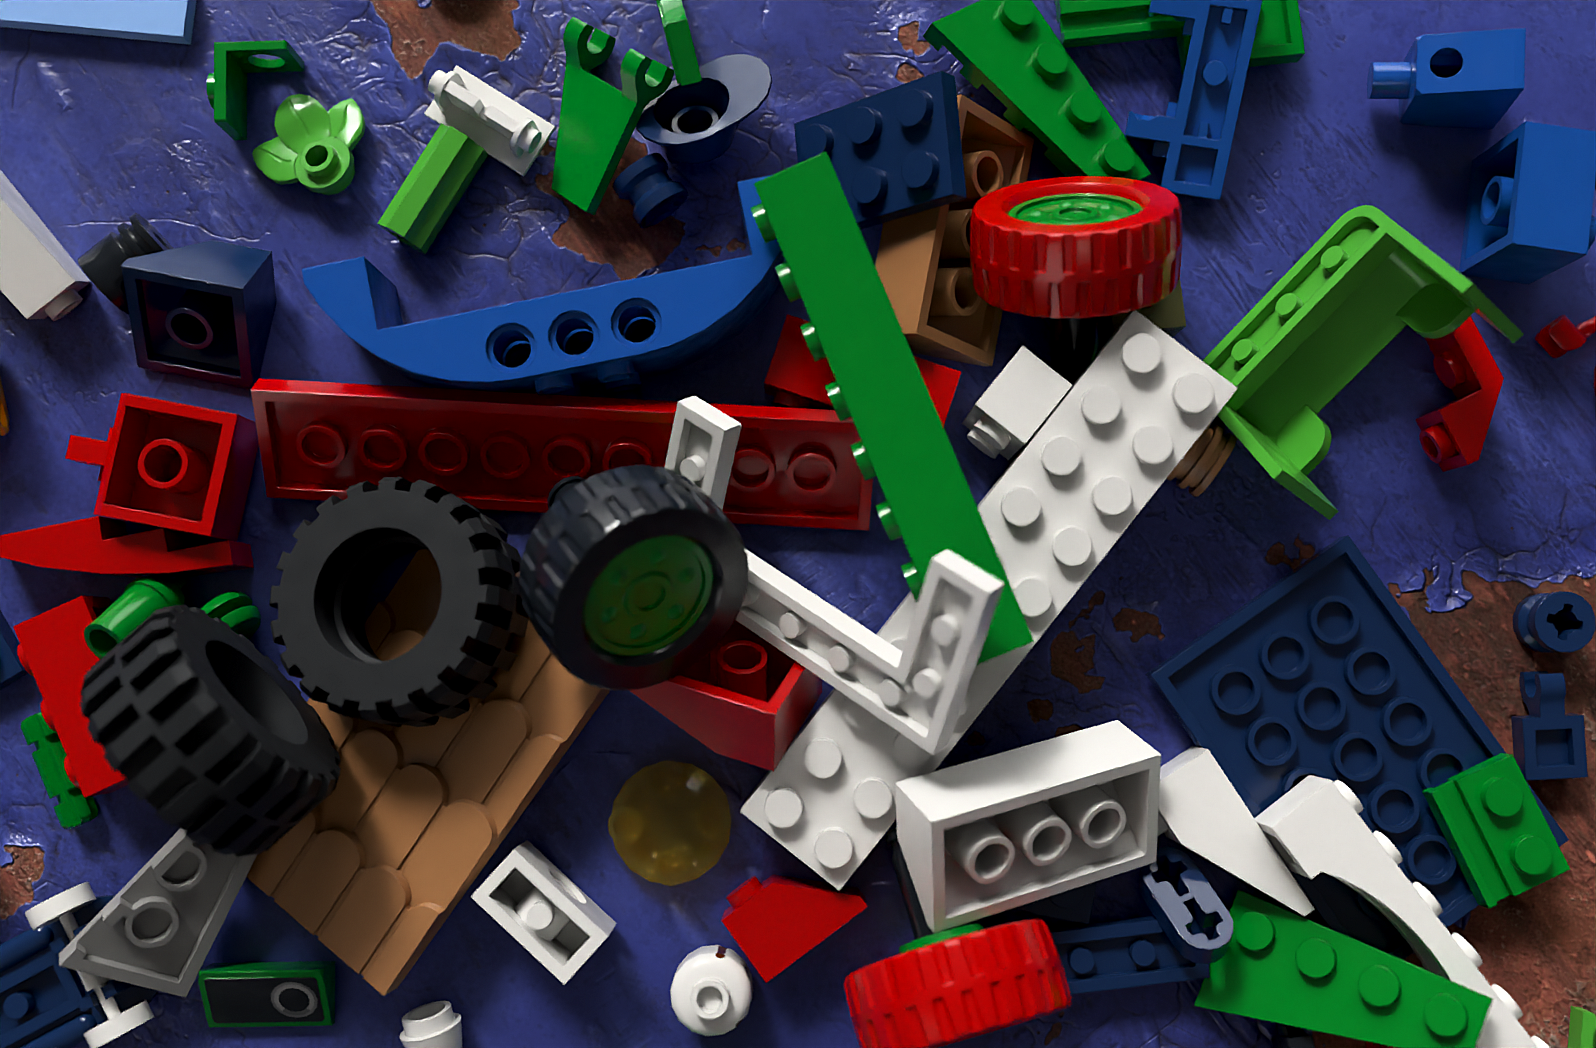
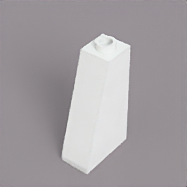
(33, 264)

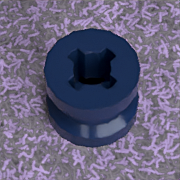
(650, 190)
(1542, 632)

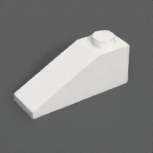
(1212, 821)

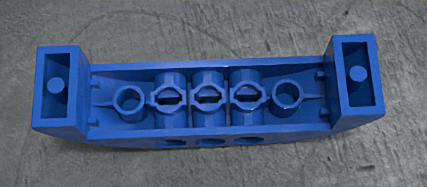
(687, 308)

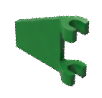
(597, 116)

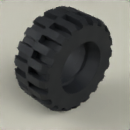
(327, 591)
(209, 731)

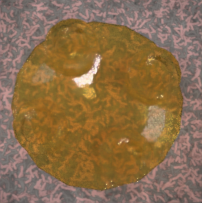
(670, 822)

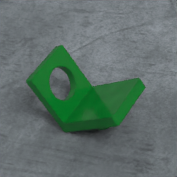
(229, 81)

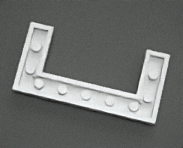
(908, 689)

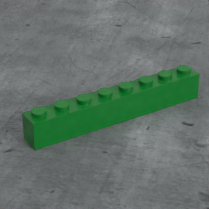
(879, 384)

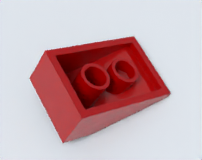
(740, 698)

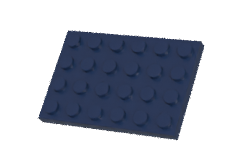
(1345, 689)

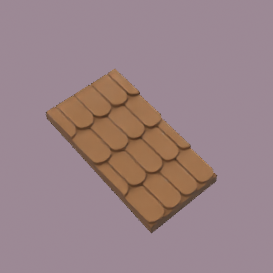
(420, 804)

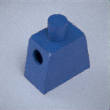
(1454, 78)

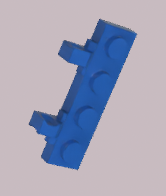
(1201, 126)

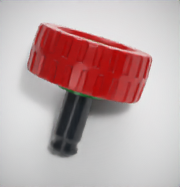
(1076, 255)
(954, 980)

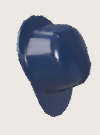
(701, 118)

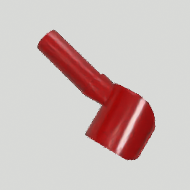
(1563, 336)

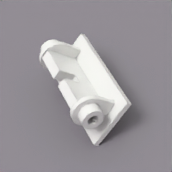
(489, 118)

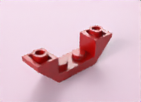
(1458, 429)

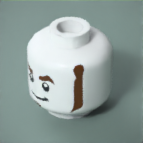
(712, 990)

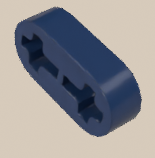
(1195, 898)

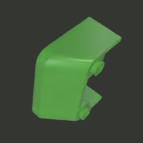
(1324, 328)

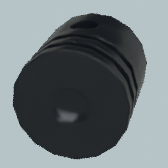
(104, 259)

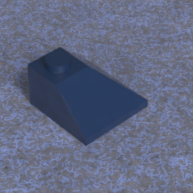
(202, 310)

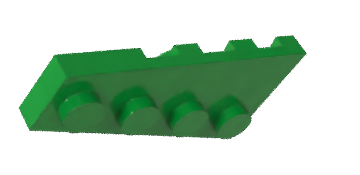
(1032, 74)
(1330, 983)

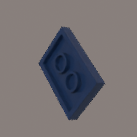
(892, 149)

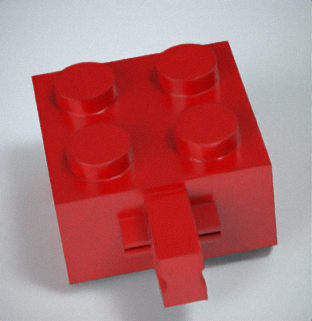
(173, 466)

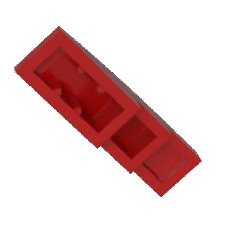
(104, 547)

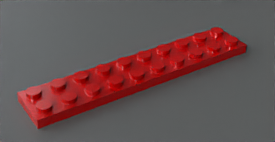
(516, 446)

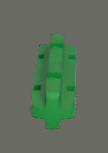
(49, 759)

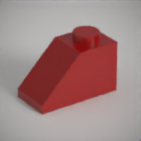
(786, 918)

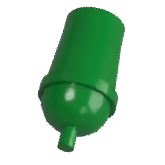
(133, 607)

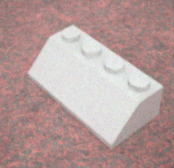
(1029, 822)

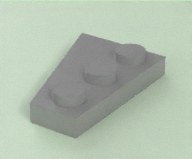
(162, 918)

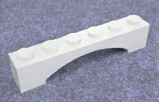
(1320, 831)

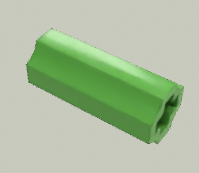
(433, 188)

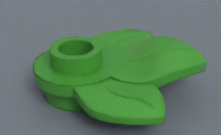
(312, 144)

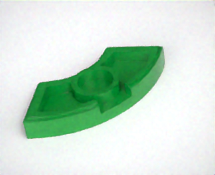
(679, 41)

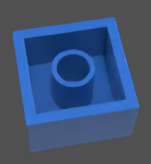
(1530, 204)

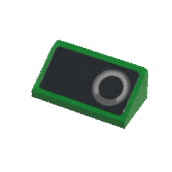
(268, 993)

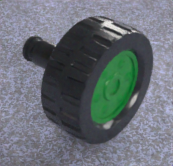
(632, 576)

